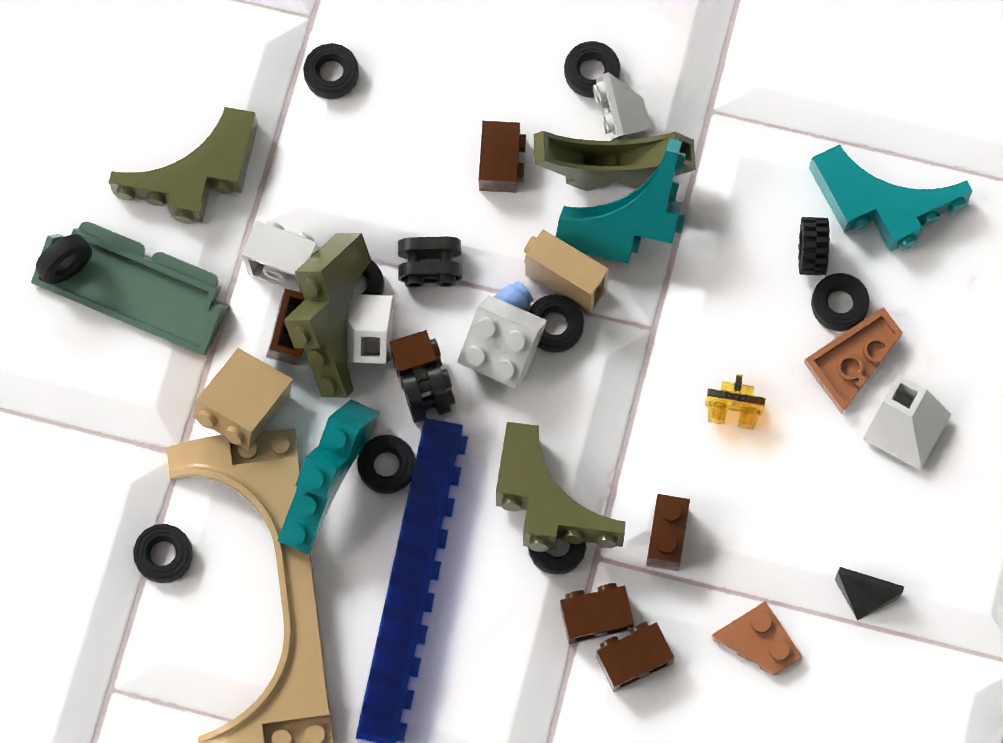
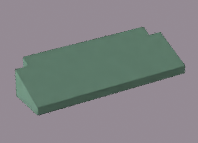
(145, 292)

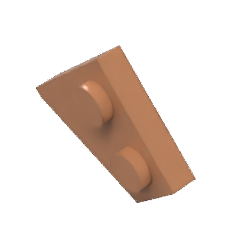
(759, 639)

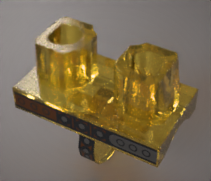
(736, 398)

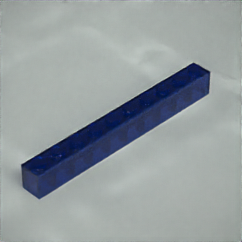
(411, 583)

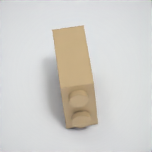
(565, 270)
(242, 398)

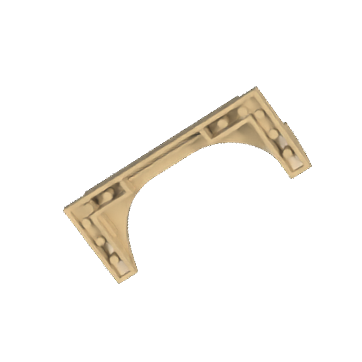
(296, 699)

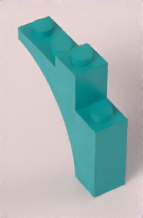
(895, 210)
(617, 227)
(324, 472)

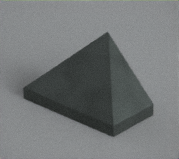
(866, 593)

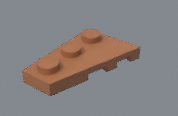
(852, 357)

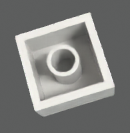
(276, 254)
(501, 341)

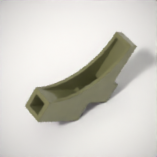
(598, 163)
(186, 184)
(321, 319)
(550, 512)

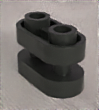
(416, 272)
(441, 393)

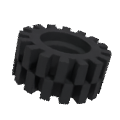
(813, 246)

